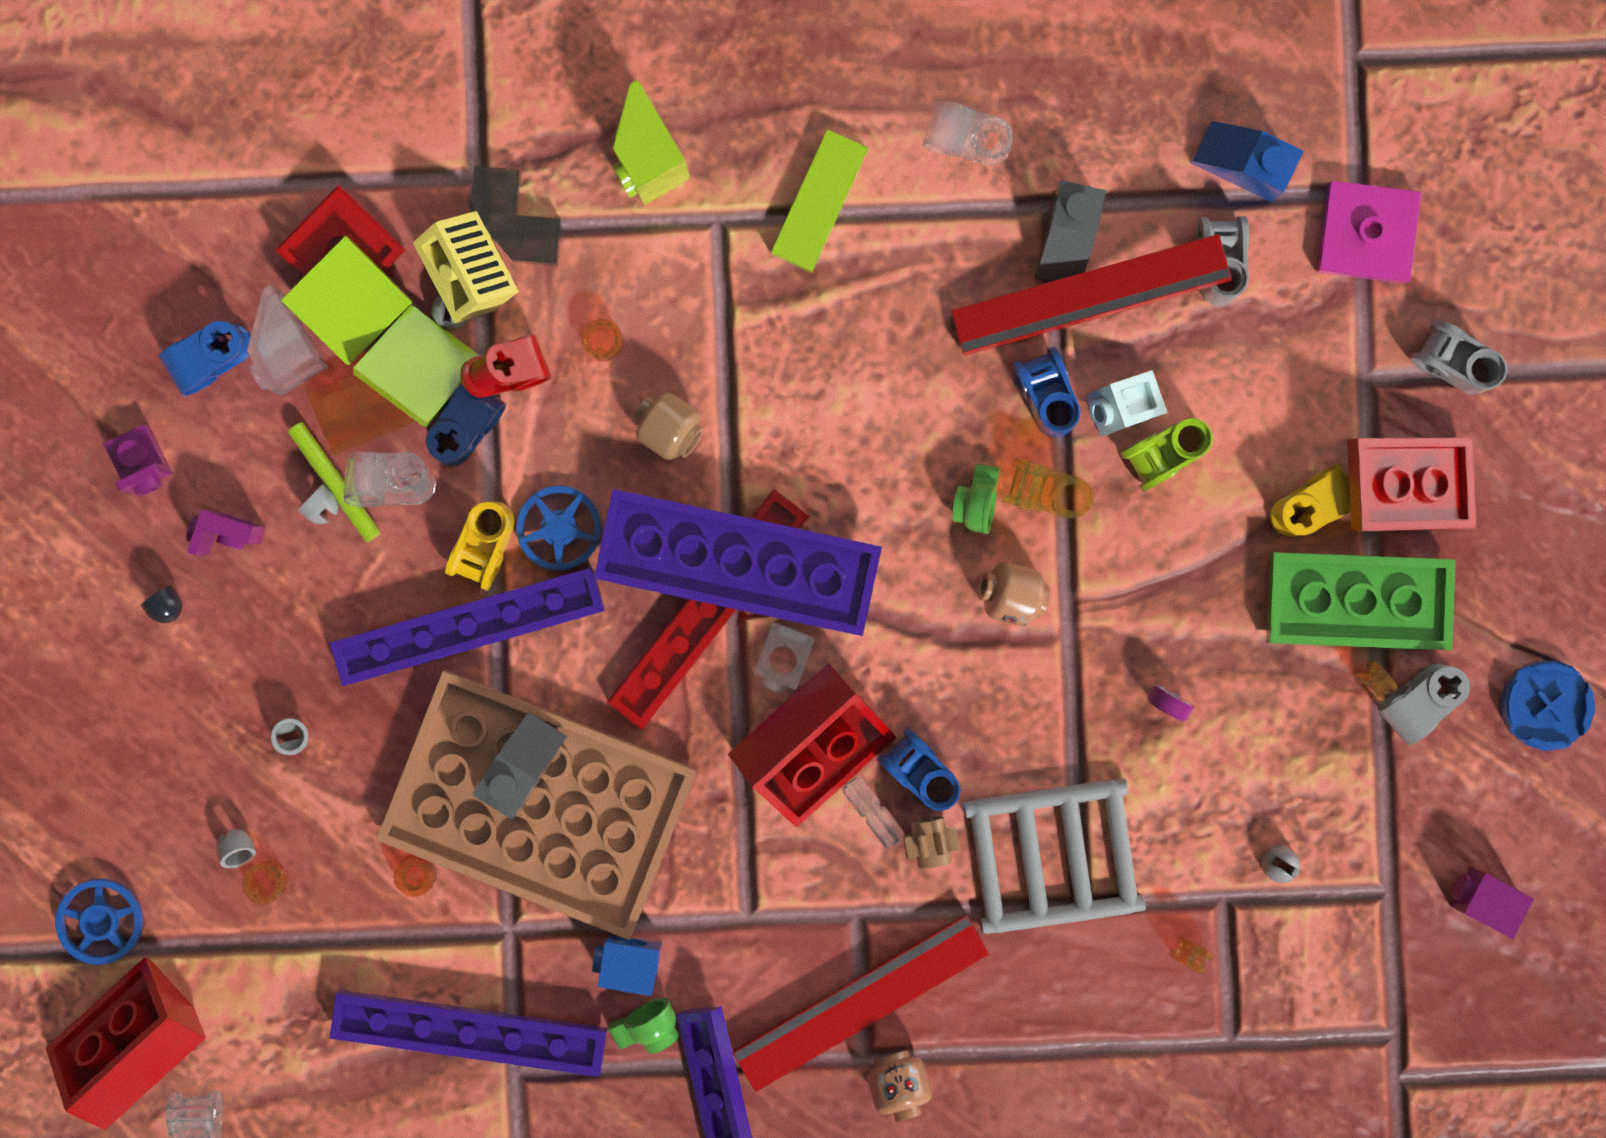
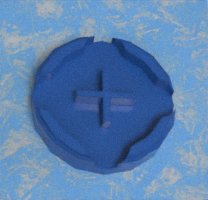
(1547, 705)

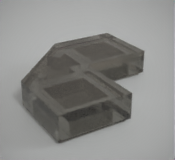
(521, 237)

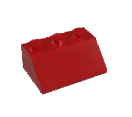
(811, 746)
(123, 1045)

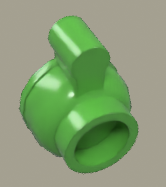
(977, 503)
(647, 1025)

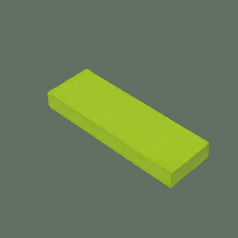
(819, 201)

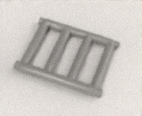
(1068, 799)

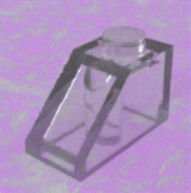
(281, 346)

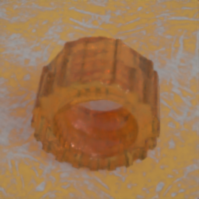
(408, 888)

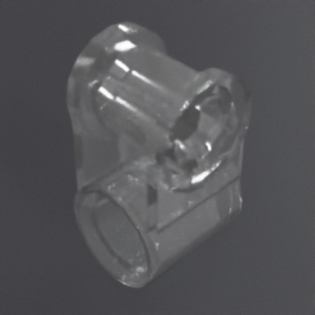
(959, 133)
(380, 478)
(194, 1115)

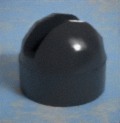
(163, 605)

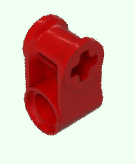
(506, 368)

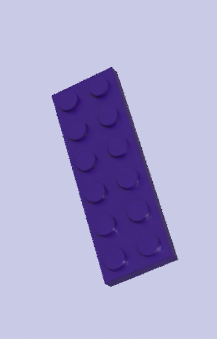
(737, 562)

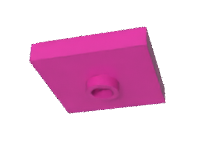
(1368, 232)

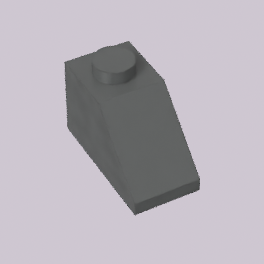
(1070, 231)
(519, 766)

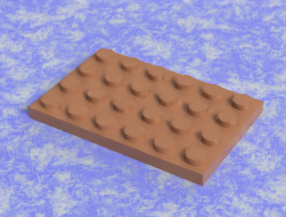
(582, 838)

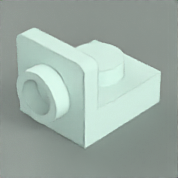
(1126, 403)

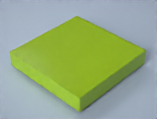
(347, 300)
(415, 366)

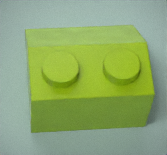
(645, 150)

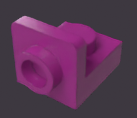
(138, 461)
(230, 530)

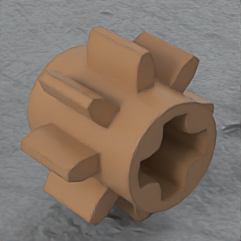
(930, 842)

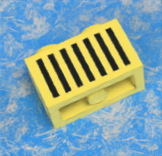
(465, 266)

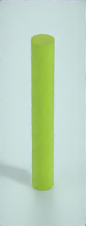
(332, 480)

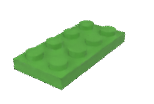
(1360, 601)

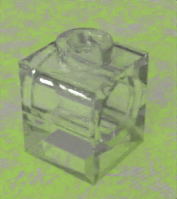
(783, 637)

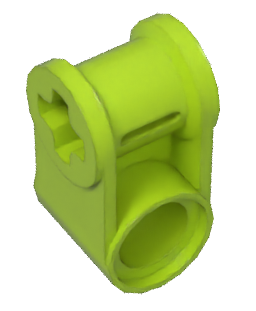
(1165, 452)

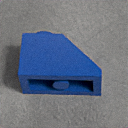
(1248, 158)

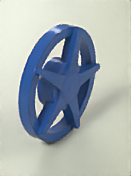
(558, 528)
(99, 921)

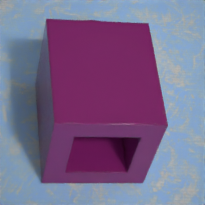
(1490, 901)

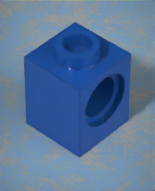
(627, 964)

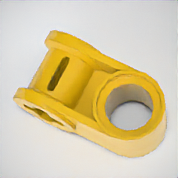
(1320, 500)
(480, 546)

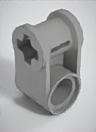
(1235, 245)
(1451, 354)
(1418, 705)

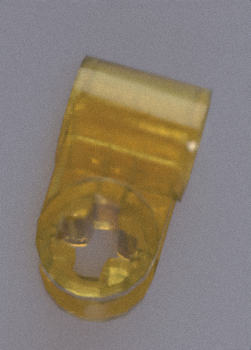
(1045, 490)

